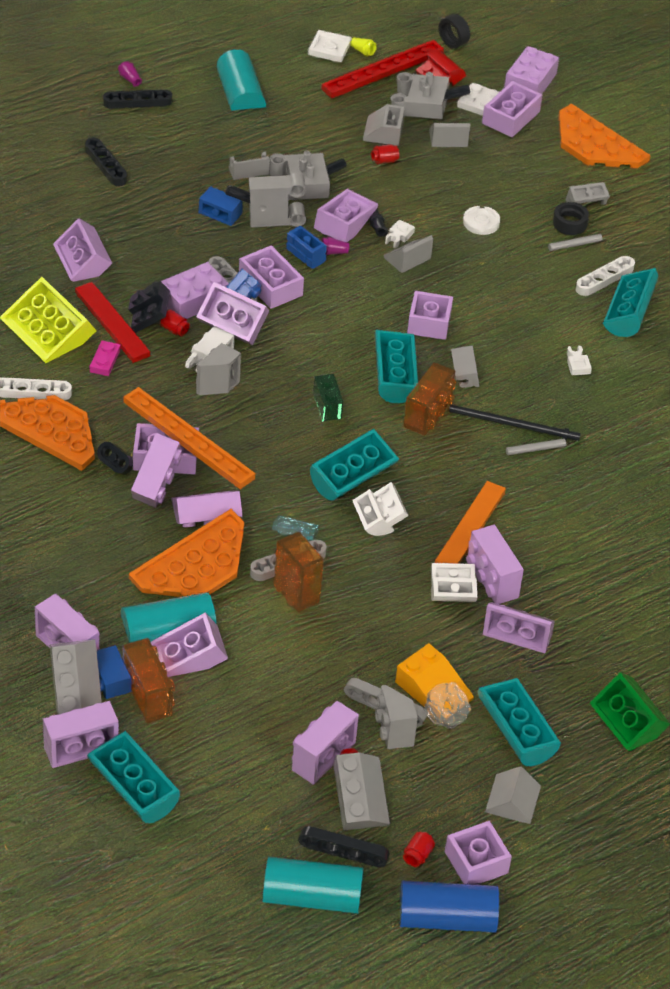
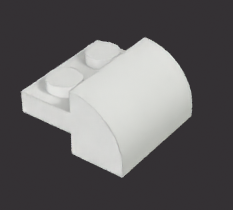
(380, 510)
(453, 582)

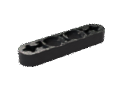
(158, 98)
(109, 160)
(367, 852)

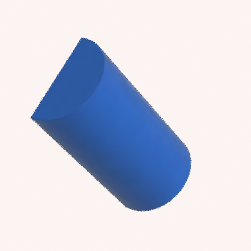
(449, 906)

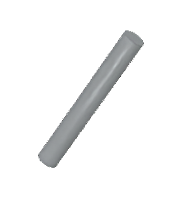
(574, 242)
(535, 446)

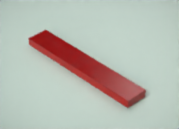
(112, 322)

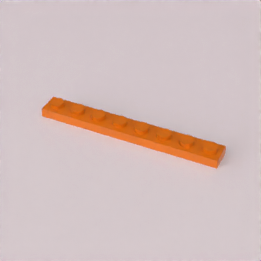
(189, 438)

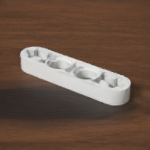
(588, 285)
(32, 388)

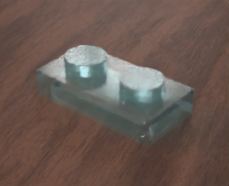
(288, 526)

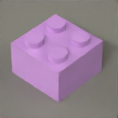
(430, 315)
(478, 854)

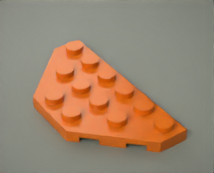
(595, 142)
(51, 426)
(197, 562)

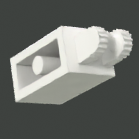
(207, 343)

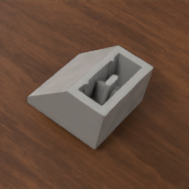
(385, 125)
(218, 371)
(396, 718)

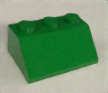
(629, 712)

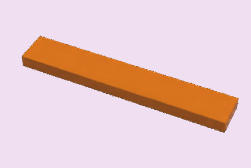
(474, 519)

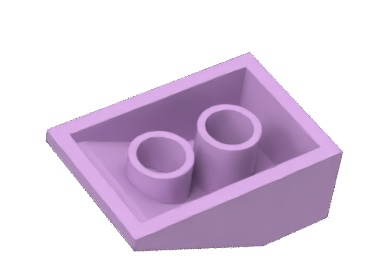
(344, 215)
(191, 647)

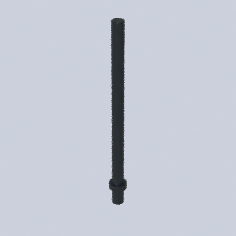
(565, 433)

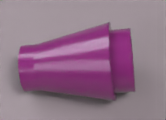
(129, 72)
(335, 246)

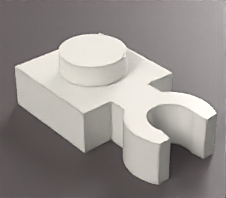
(399, 231)
(578, 363)

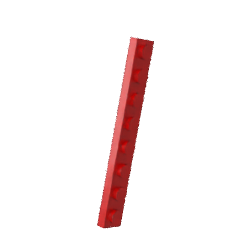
(380, 69)

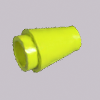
(364, 46)

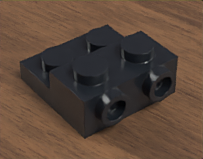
(148, 305)

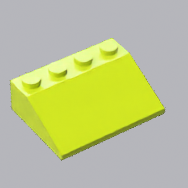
(47, 322)

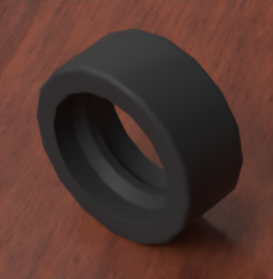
(461, 27)
(570, 209)

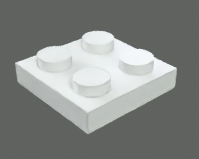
(329, 46)
(477, 99)

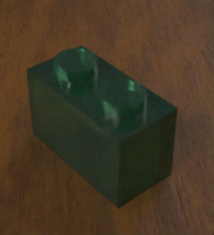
(328, 397)

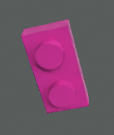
(105, 358)

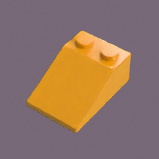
(425, 671)

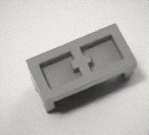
(250, 167)
(588, 193)
(465, 366)

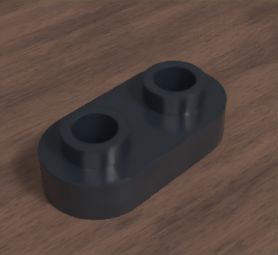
(116, 459)

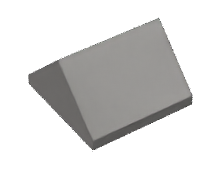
(449, 134)
(411, 254)
(514, 795)

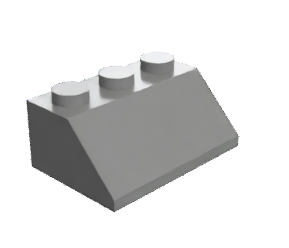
(75, 675)
(360, 791)

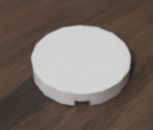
(481, 220)

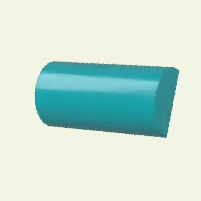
(240, 81)
(630, 302)
(395, 365)
(352, 465)
(160, 617)
(520, 721)
(135, 777)
(312, 884)

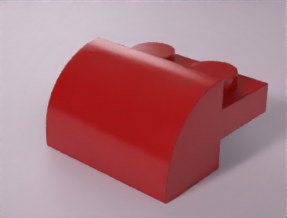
(442, 66)

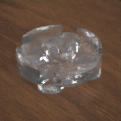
(455, 696)

